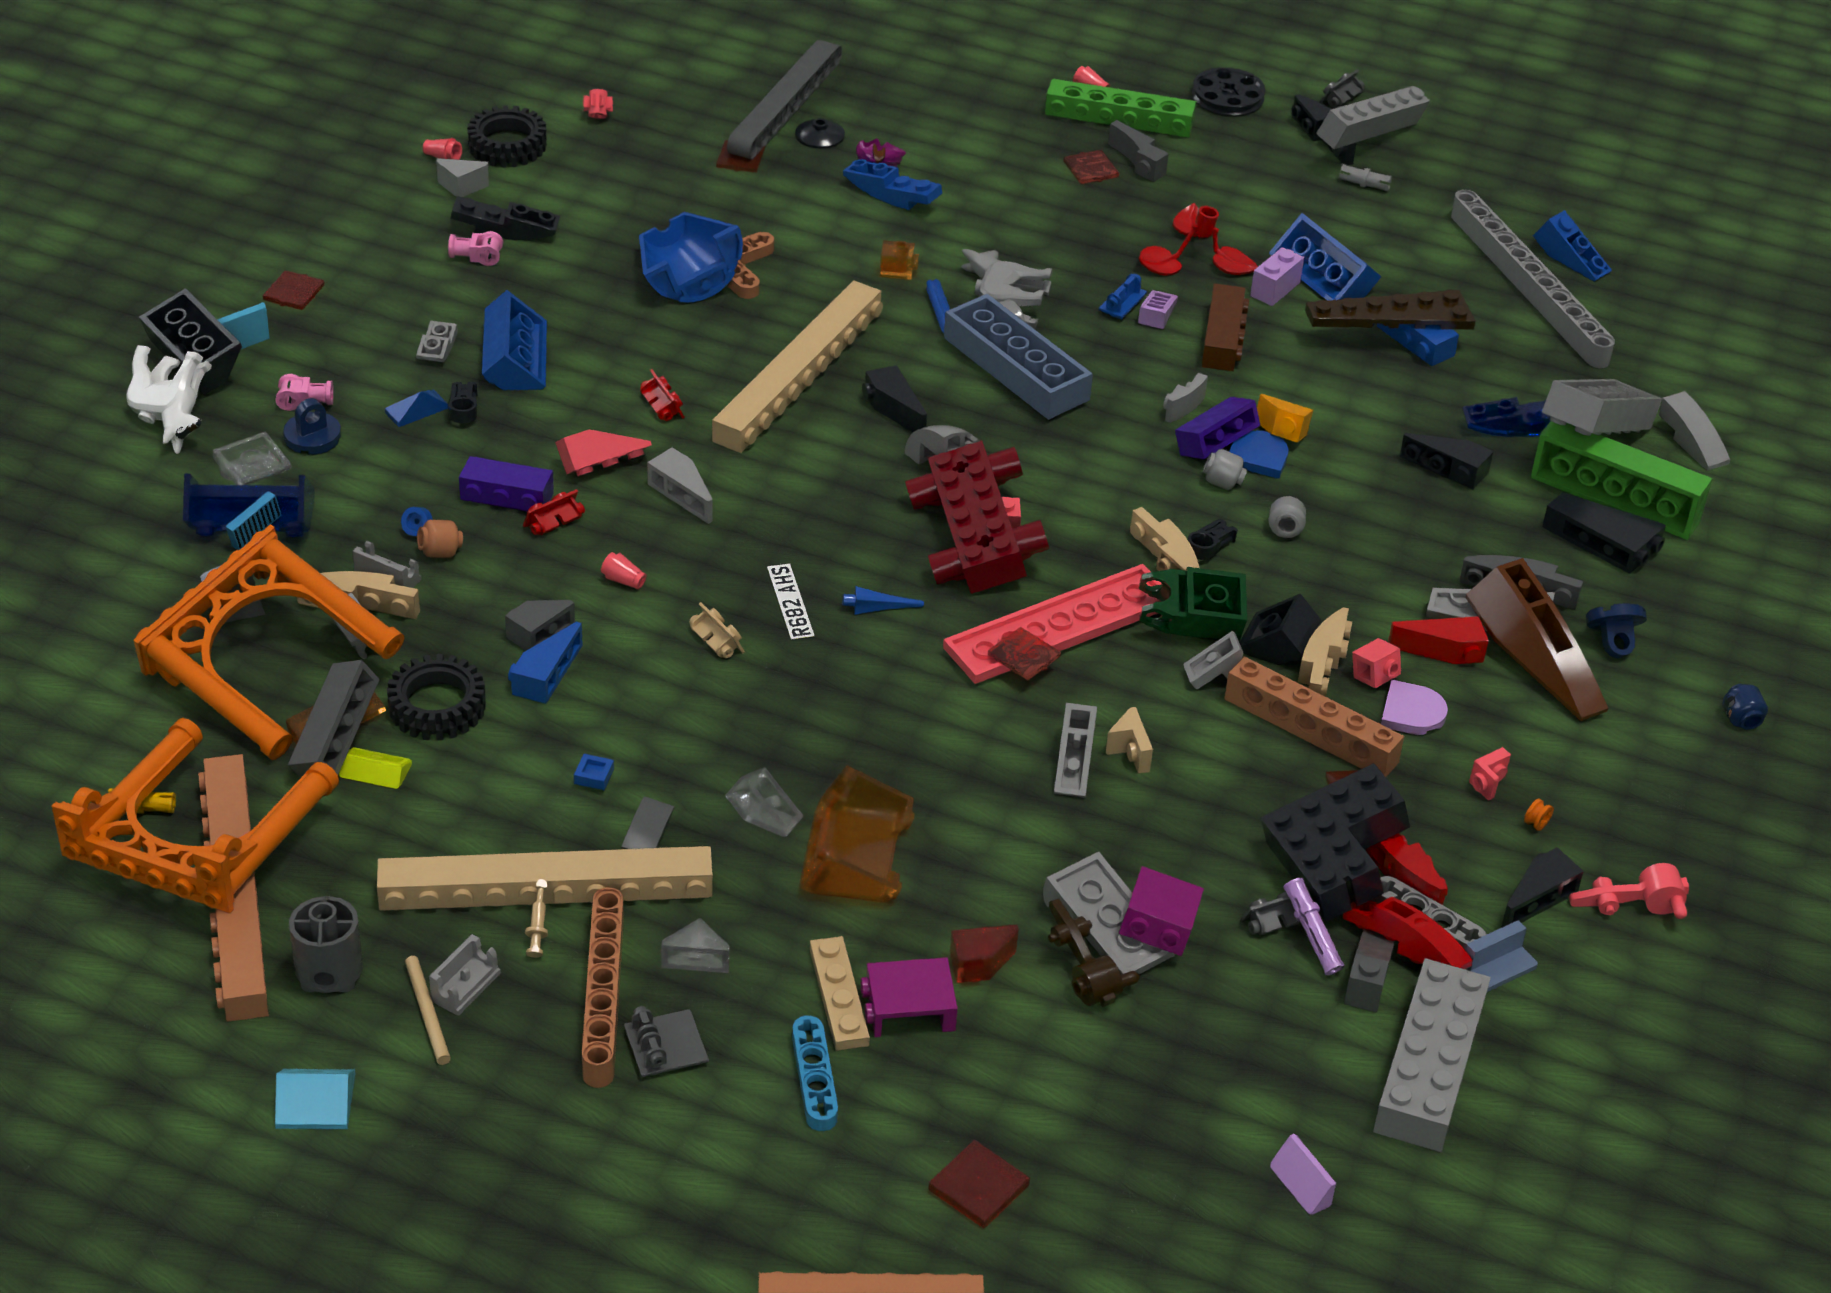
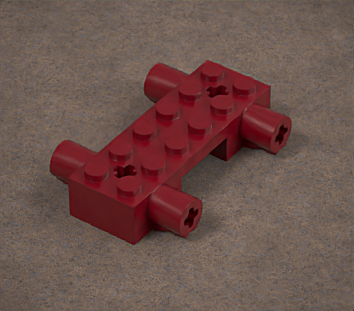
(985, 543)

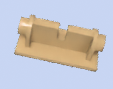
(711, 623)

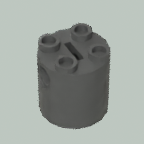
(326, 945)

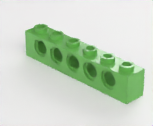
(1131, 108)

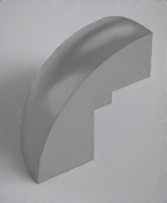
(935, 440)

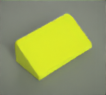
(375, 768)

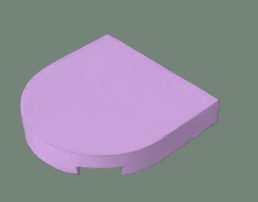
(1413, 708)

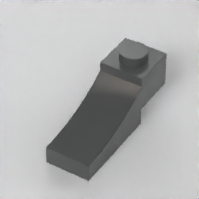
(1140, 150)

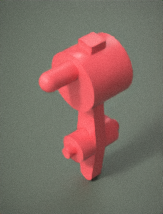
(1658, 886)

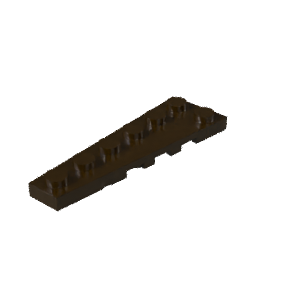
(1421, 309)

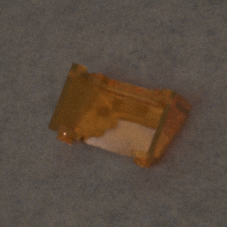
(856, 839)

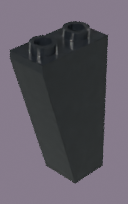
(1605, 531)

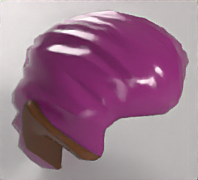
(875, 153)

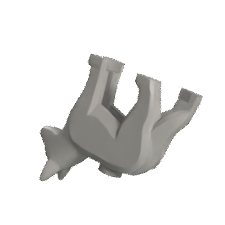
(1008, 282)

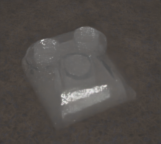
(251, 460)

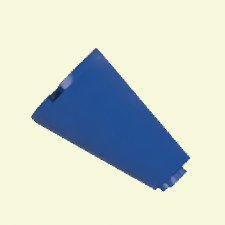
(691, 257)

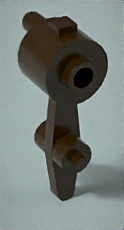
(1094, 978)

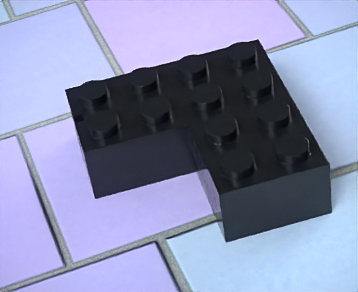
(1328, 833)

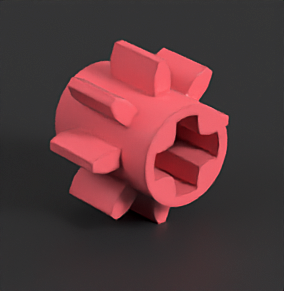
(598, 103)

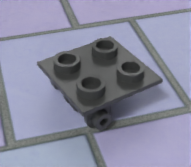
(664, 1041)

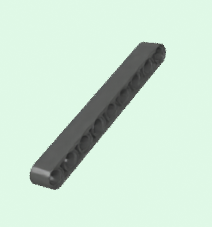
(784, 99)

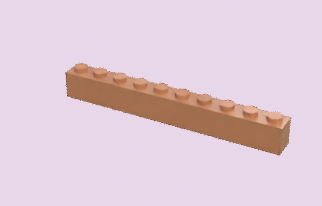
(239, 932)

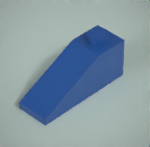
(545, 664)

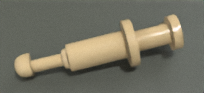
(536, 930)

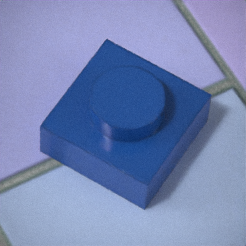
(594, 771)

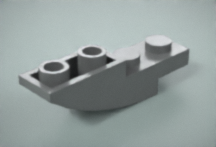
(1566, 589)

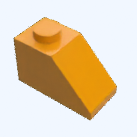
(1283, 418)

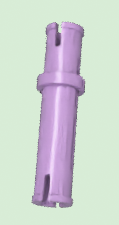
(1308, 914)

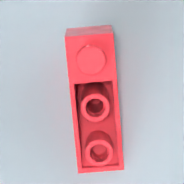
(595, 447)

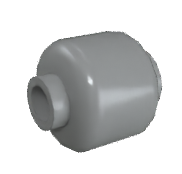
(1224, 469)
(1287, 517)

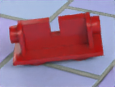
(657, 394)
(543, 516)

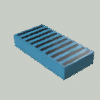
(253, 519)

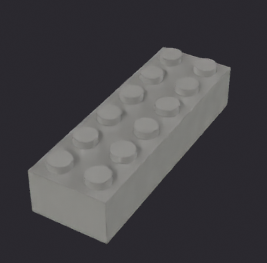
(1601, 406)
(1432, 1055)

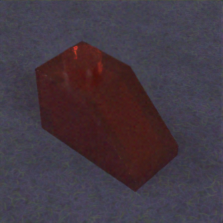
(981, 951)

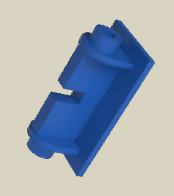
(1124, 298)

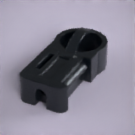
(463, 402)
(1212, 538)

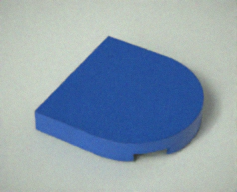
(1262, 453)

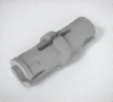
(1365, 177)

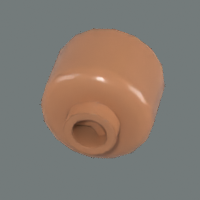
(439, 538)

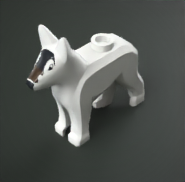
(164, 399)

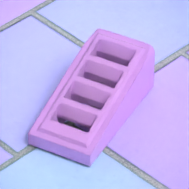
(1157, 309)

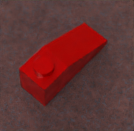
(1445, 639)

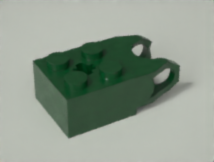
(1196, 602)

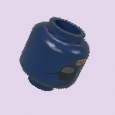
(1745, 706)

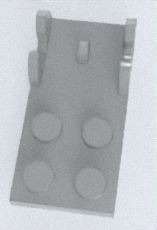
(1099, 895)

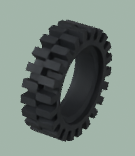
(507, 120)
(436, 721)

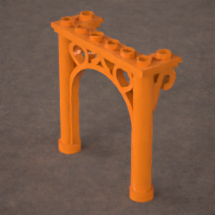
(288, 577)
(219, 868)

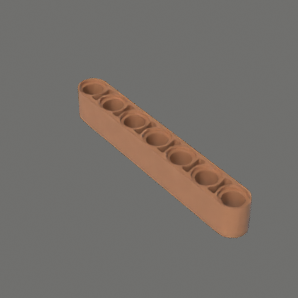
(603, 988)

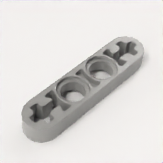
(1465, 929)

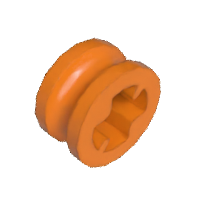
(1538, 814)

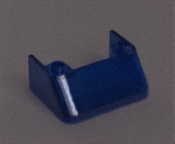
(215, 506)

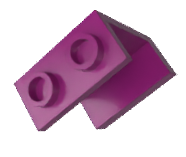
(1161, 911)
(909, 990)

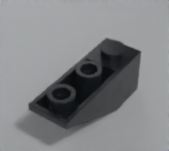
(1450, 457)

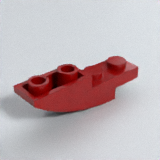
(1409, 866)
(1416, 932)

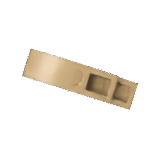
(1163, 541)
(375, 592)
(1324, 651)

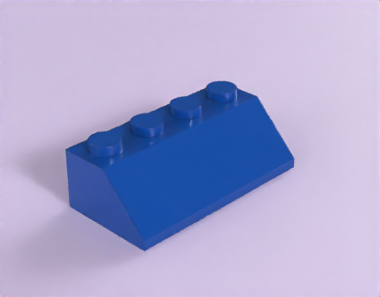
(1327, 263)
(514, 345)

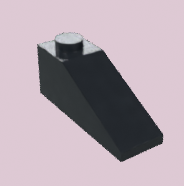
(894, 397)
(1545, 884)

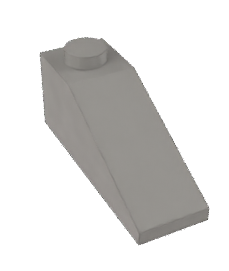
(680, 481)
(1075, 750)

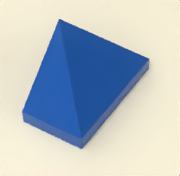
(416, 407)

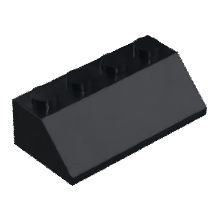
(186, 325)

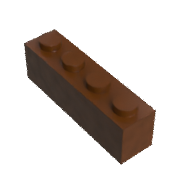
(1225, 327)

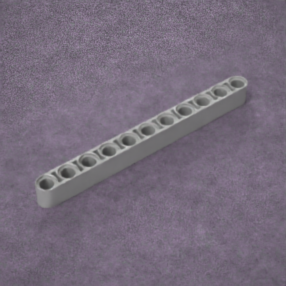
(1533, 279)

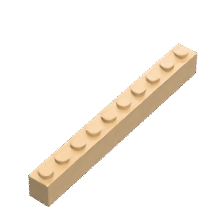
(796, 367)
(569, 877)

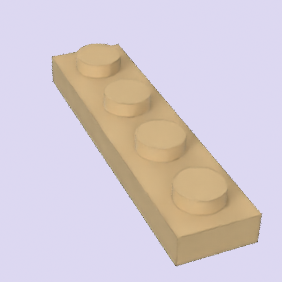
(839, 993)

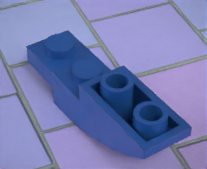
(886, 184)

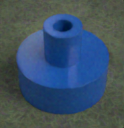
(414, 518)

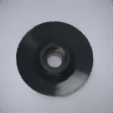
(820, 133)

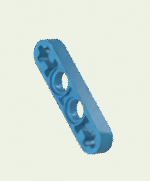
(815, 1072)

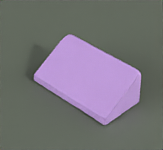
(1303, 1175)

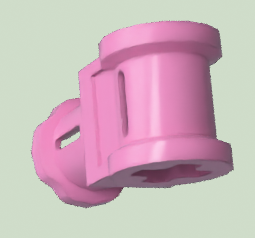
(477, 247)
(300, 390)

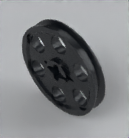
(1228, 91)

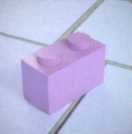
(1277, 276)

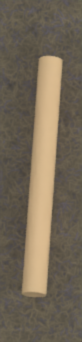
(427, 1010)

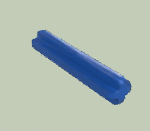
(938, 301)

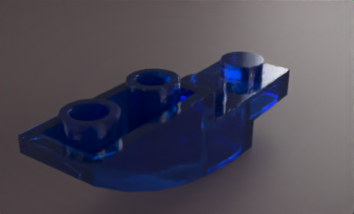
(1507, 418)

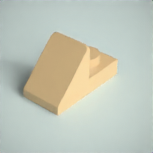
(1130, 737)

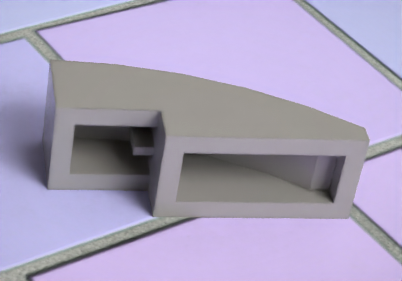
(1694, 430)

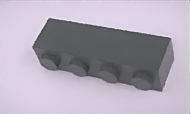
(335, 717)

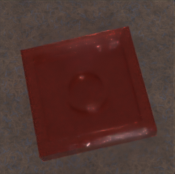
(979, 1184)

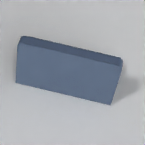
(1501, 955)

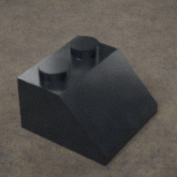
(1280, 631)

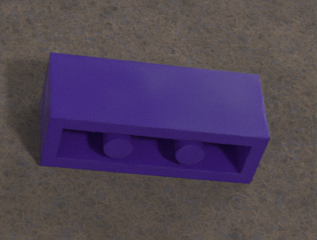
(1217, 427)
(505, 484)

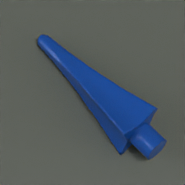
(869, 601)

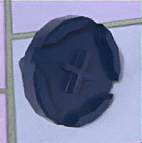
(311, 430)
(1618, 622)

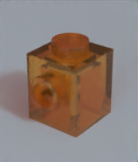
(898, 260)

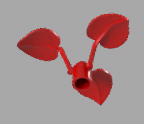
(1196, 223)

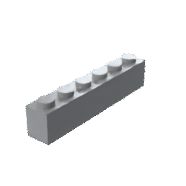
(1373, 117)

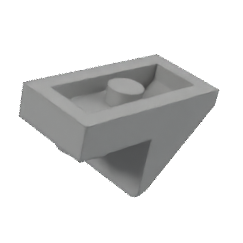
(1214, 660)

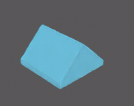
(248, 325)
(313, 1098)

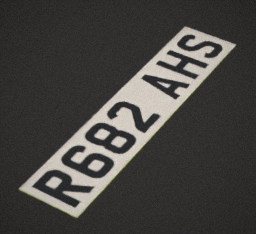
(790, 601)

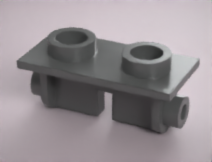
(1345, 89)
(1265, 914)

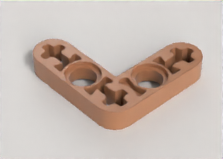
(754, 248)

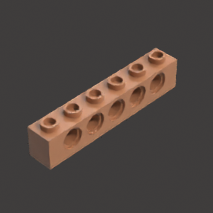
(1313, 717)

